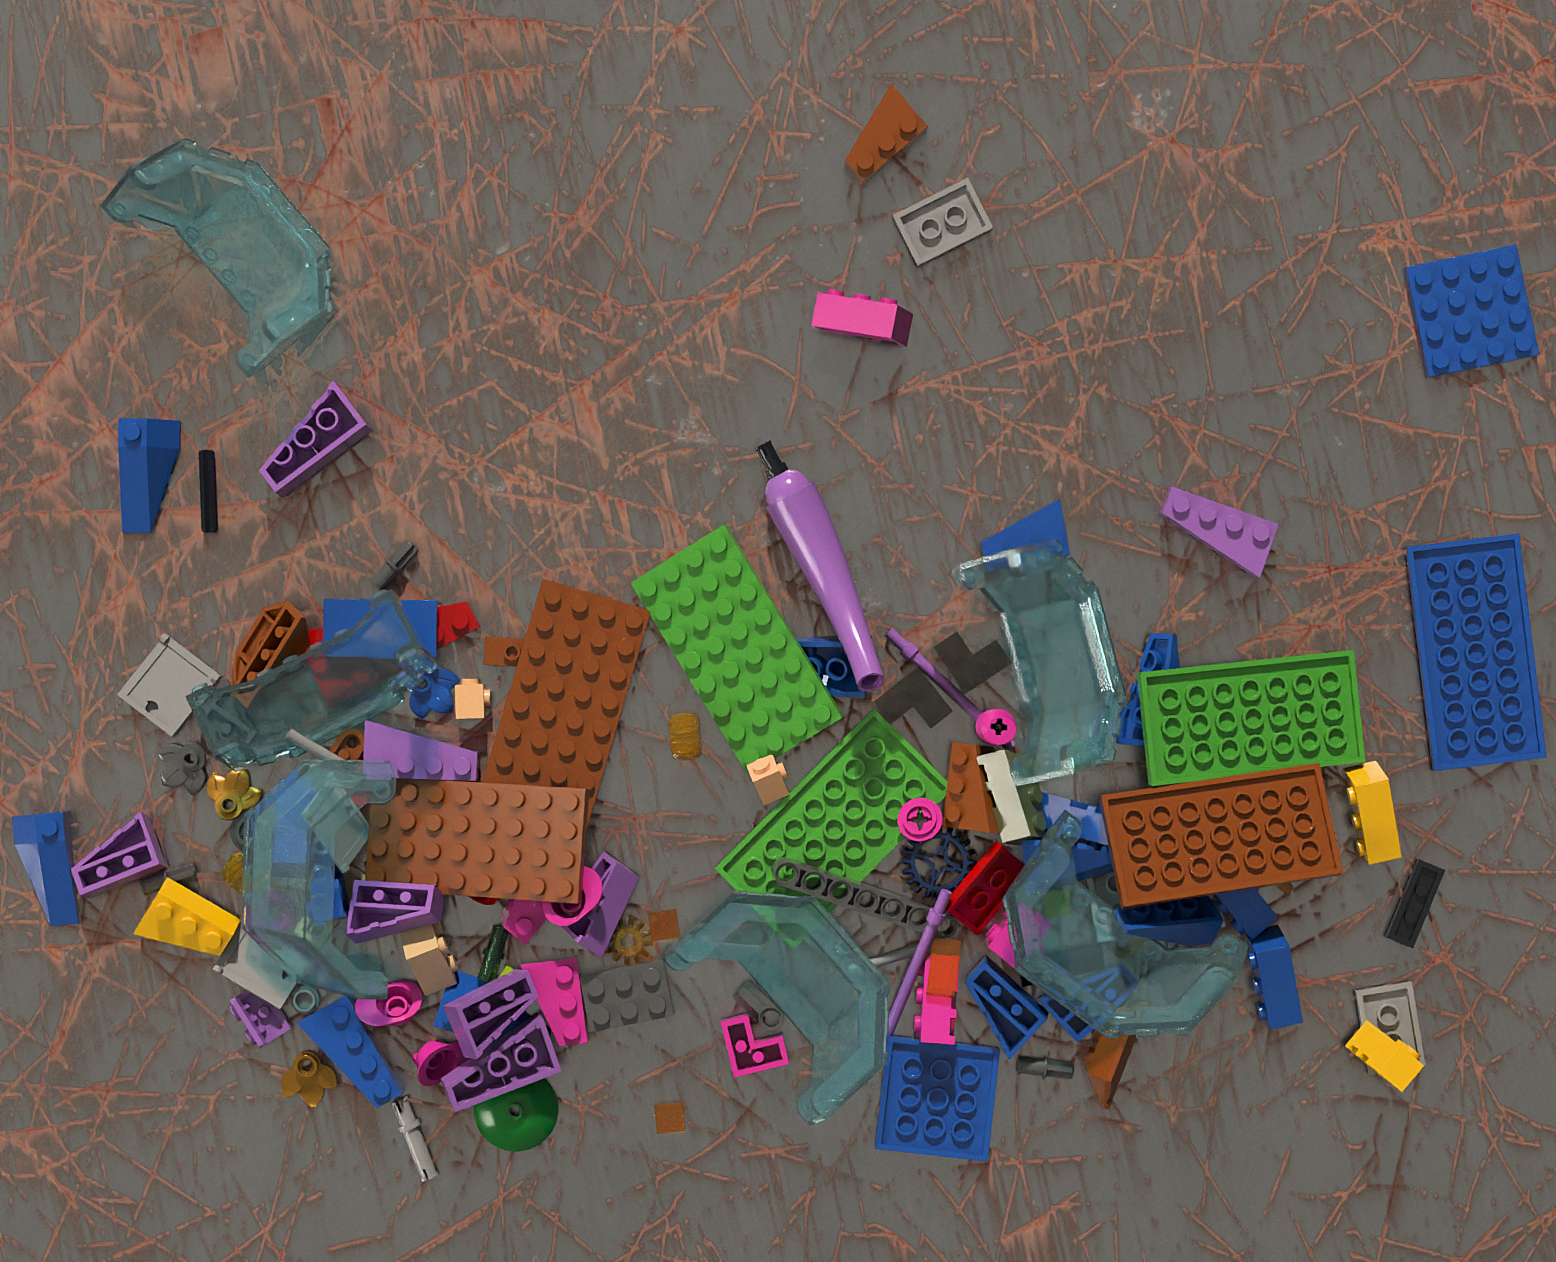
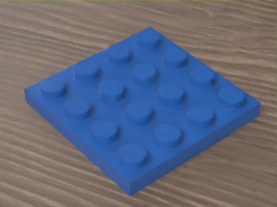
(1471, 311)
(937, 1098)

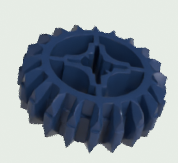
(930, 884)

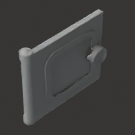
(166, 679)
(350, 840)
(254, 970)

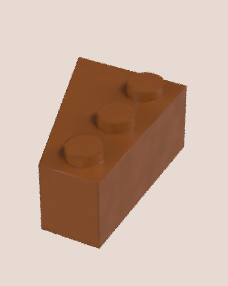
(885, 136)
(967, 801)

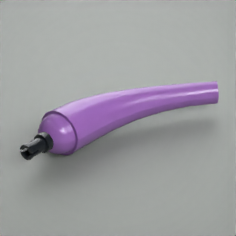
(812, 539)

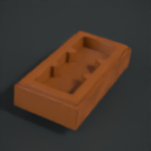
(502, 651)

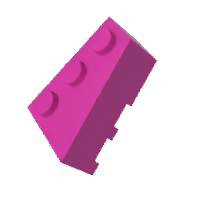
(862, 317)
(523, 918)
(561, 997)
(936, 1012)

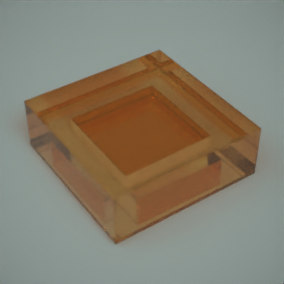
(664, 924)
(669, 1117)

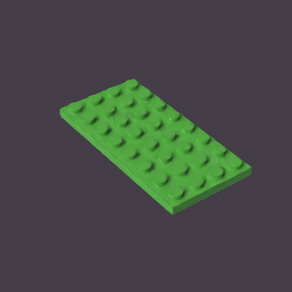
(736, 648)
(1250, 717)
(839, 813)

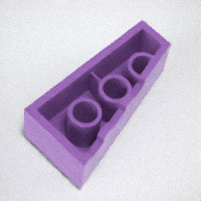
(315, 441)
(1228, 531)
(418, 755)
(505, 1065)

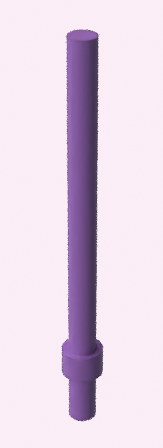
(910, 651)
(935, 918)

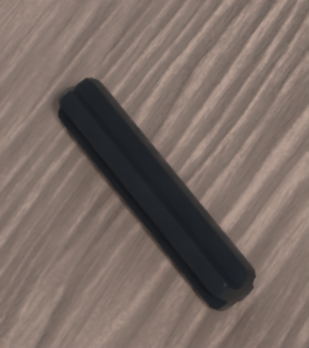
(208, 491)

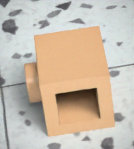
(471, 699)
(768, 779)

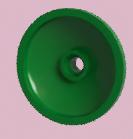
(523, 1132)

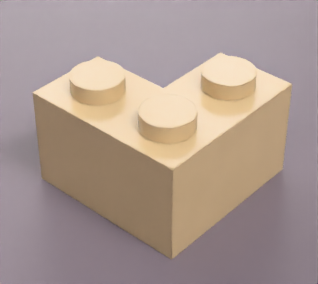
(428, 958)

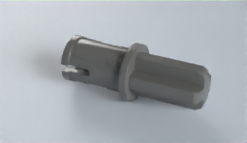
(394, 565)
(180, 875)
(1045, 1067)

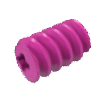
(1001, 718)

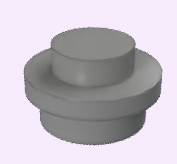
(305, 999)

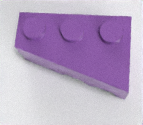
(121, 859)
(391, 908)
(598, 925)
(488, 1010)

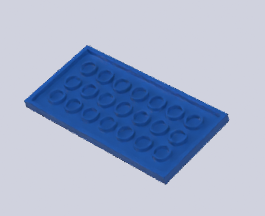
(1475, 652)

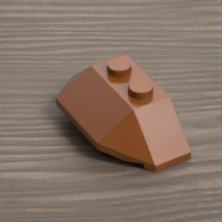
(274, 636)
(1106, 1064)

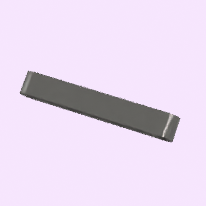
(852, 892)

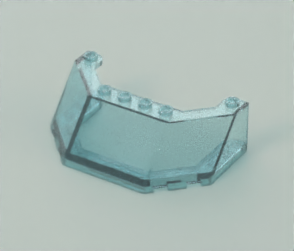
(242, 235)
(1059, 657)
(316, 692)
(292, 872)
(1086, 961)
(811, 976)

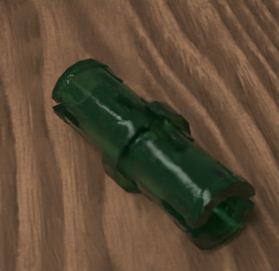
(493, 954)

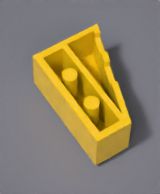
(1372, 812)
(187, 920)
(1390, 1059)

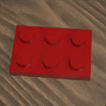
(982, 890)

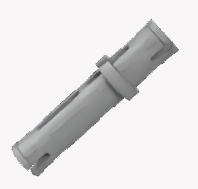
(410, 1128)

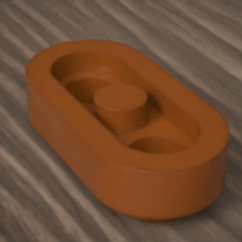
(342, 748)

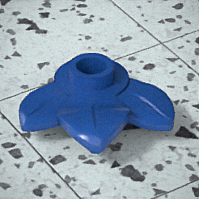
(434, 694)

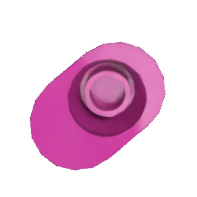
(569, 913)
(398, 1009)
(437, 1060)

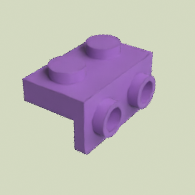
(261, 1019)

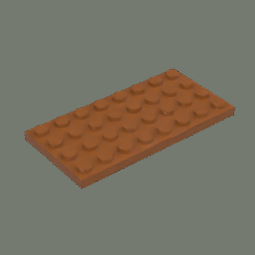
(567, 691)
(1220, 835)
(481, 839)

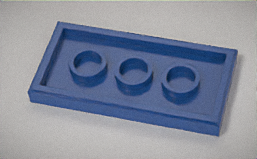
(346, 613)

